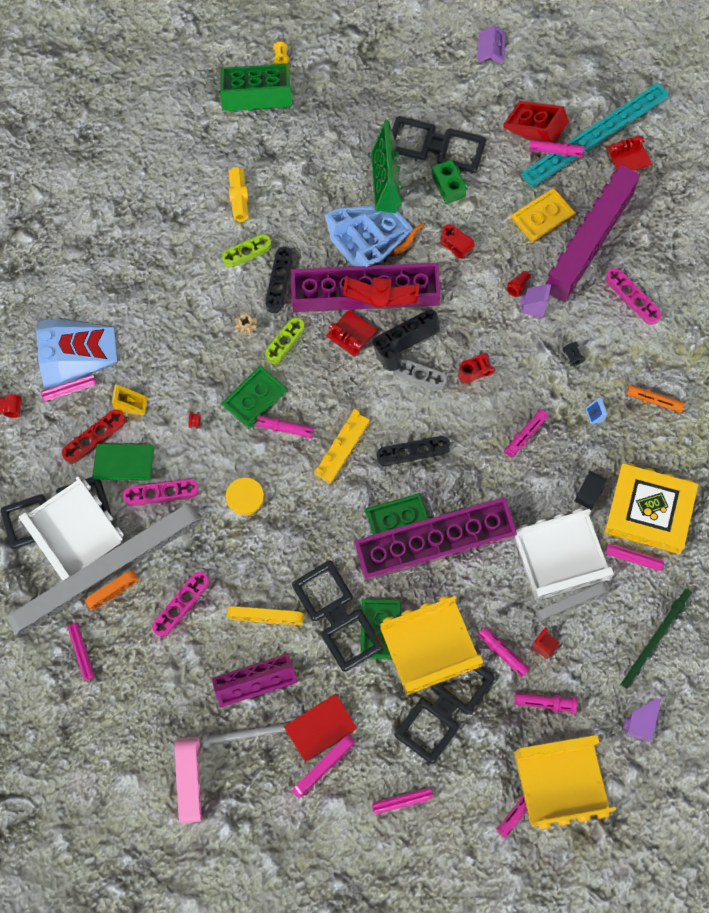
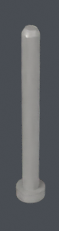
(242, 734)

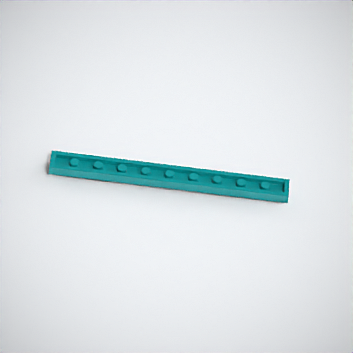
(597, 133)

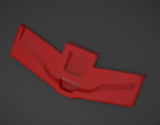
(380, 292)

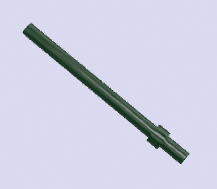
(677, 607)

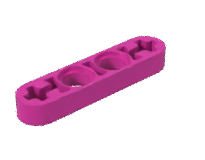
(631, 297)
(160, 489)
(179, 603)
(324, 766)

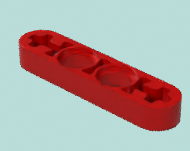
(95, 438)

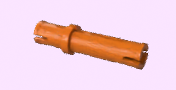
(675, 405)

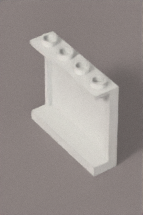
(72, 529)
(561, 554)

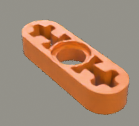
(112, 590)

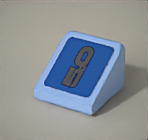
(596, 411)

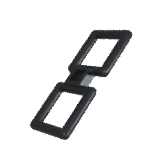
(439, 143)
(14, 543)
(337, 616)
(442, 709)

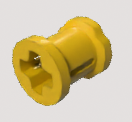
(280, 53)

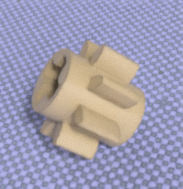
(245, 324)

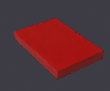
(320, 727)

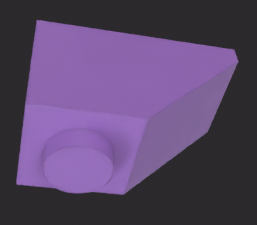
(535, 300)
(642, 721)

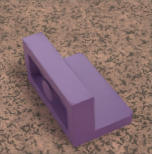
(491, 44)

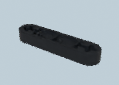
(278, 279)
(413, 452)

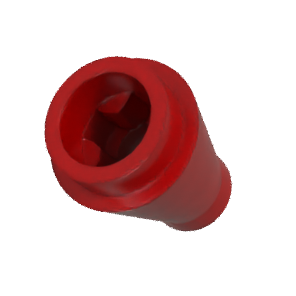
(517, 285)

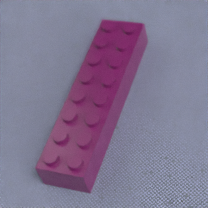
(592, 233)
(324, 287)
(434, 539)

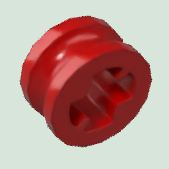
(194, 420)

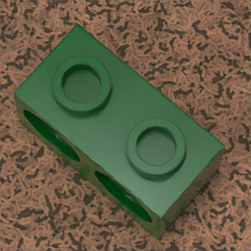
(446, 182)

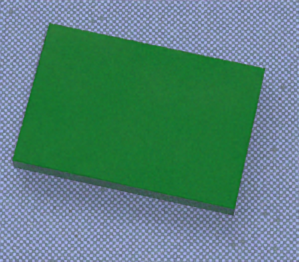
(254, 397)
(123, 462)
(396, 513)
(376, 611)

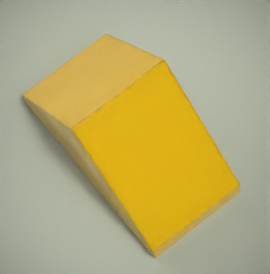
(128, 401)

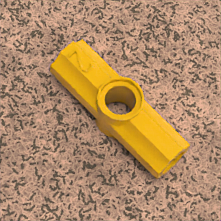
(238, 194)

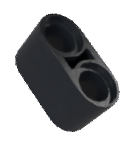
(590, 490)

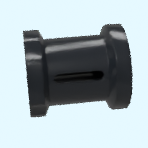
(572, 348)

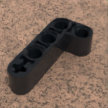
(392, 342)

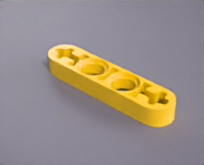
(265, 615)

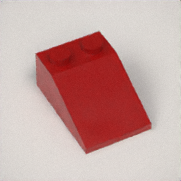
(537, 121)

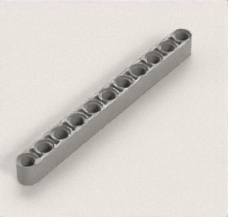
(103, 570)

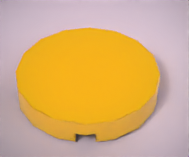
(244, 496)

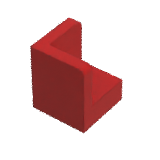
(545, 644)

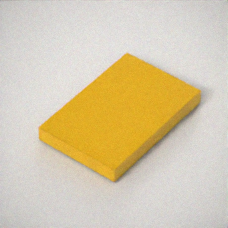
(543, 215)

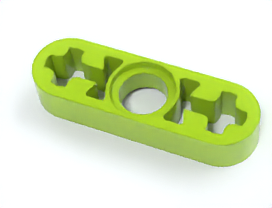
(247, 244)
(283, 333)

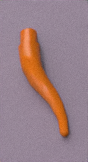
(402, 247)

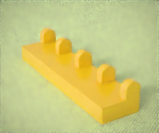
(342, 447)

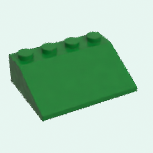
(255, 87)
(386, 171)

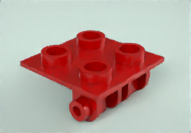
(629, 153)
(351, 333)

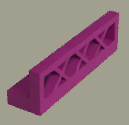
(255, 682)

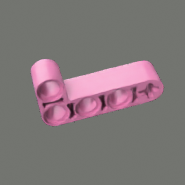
(188, 779)

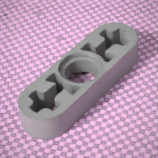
(424, 382)

